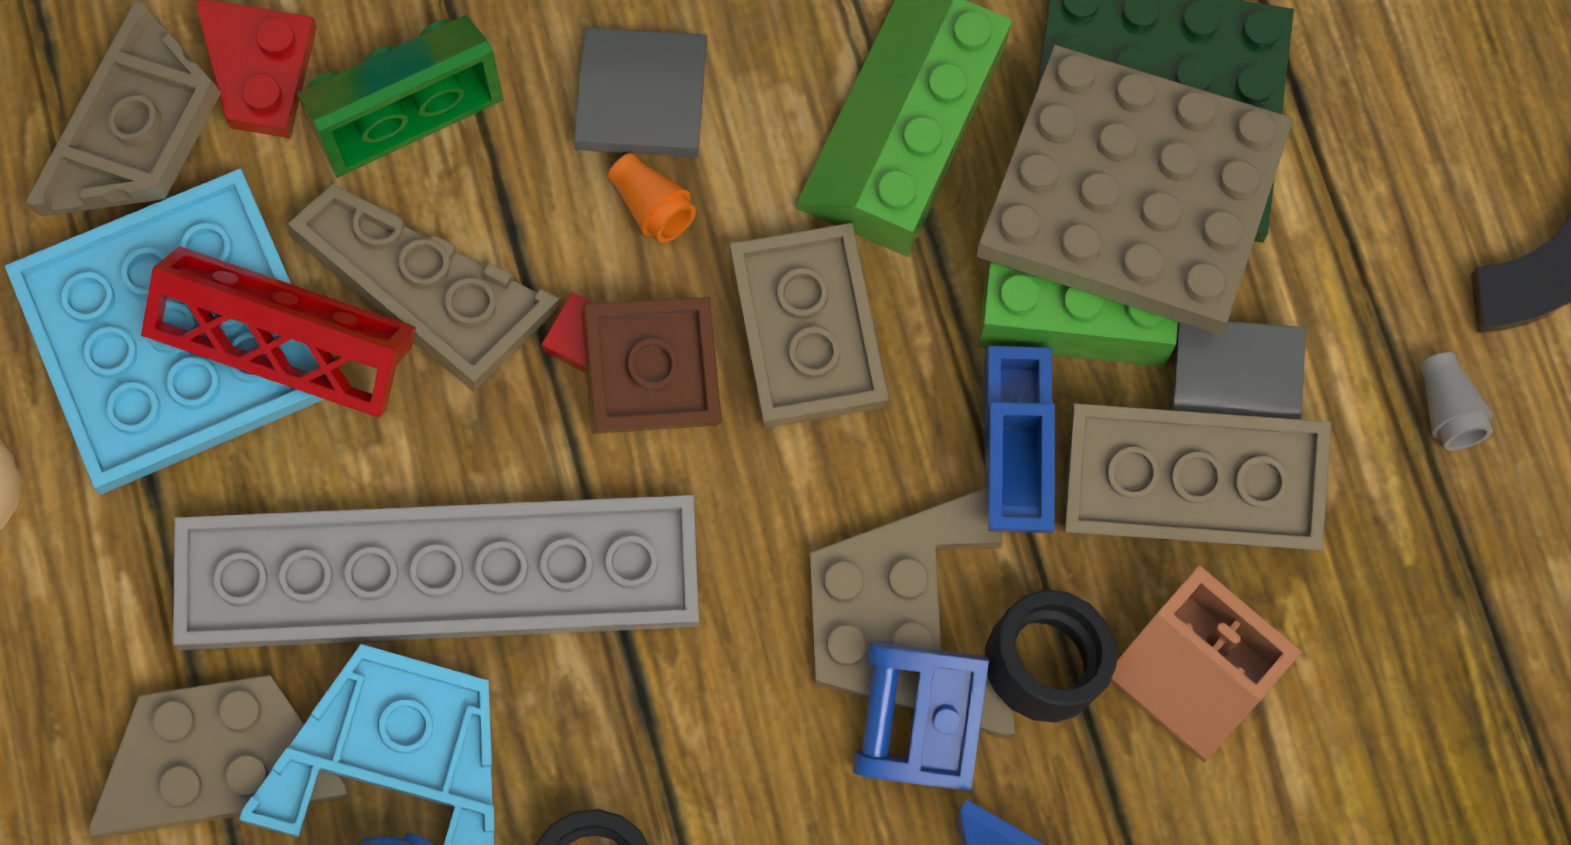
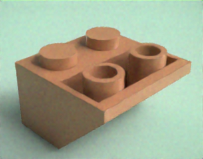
(1203, 663)

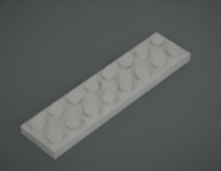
(435, 572)

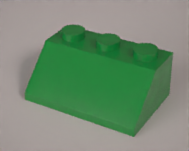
(401, 94)

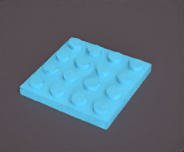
(129, 396)

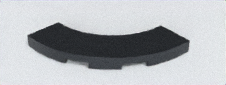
(1526, 287)

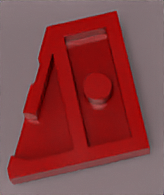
(257, 63)

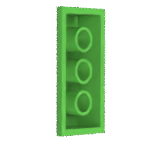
(906, 119)

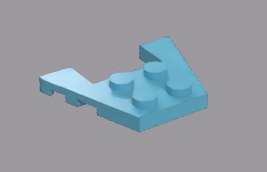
(394, 729)

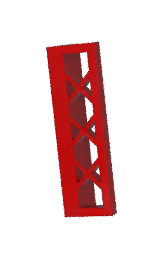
(281, 309)

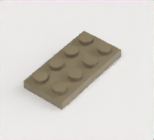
(1197, 476)

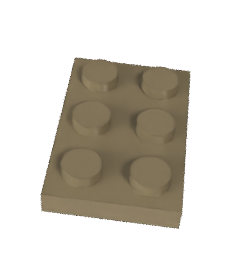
(808, 325)

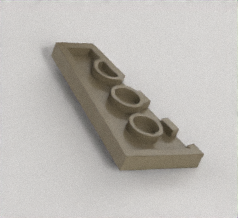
(461, 310)

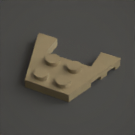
(888, 591)

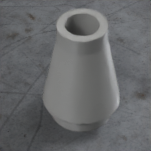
(1454, 404)

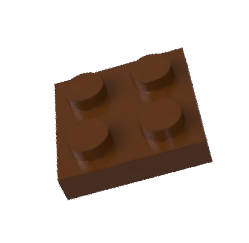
(650, 365)

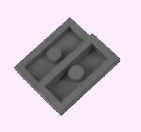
(640, 92)
(1242, 373)

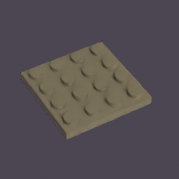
(1136, 189)

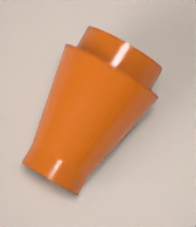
(654, 200)

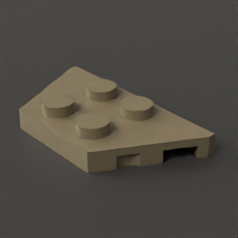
(129, 125)
(200, 757)

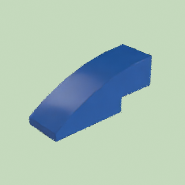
(1019, 439)

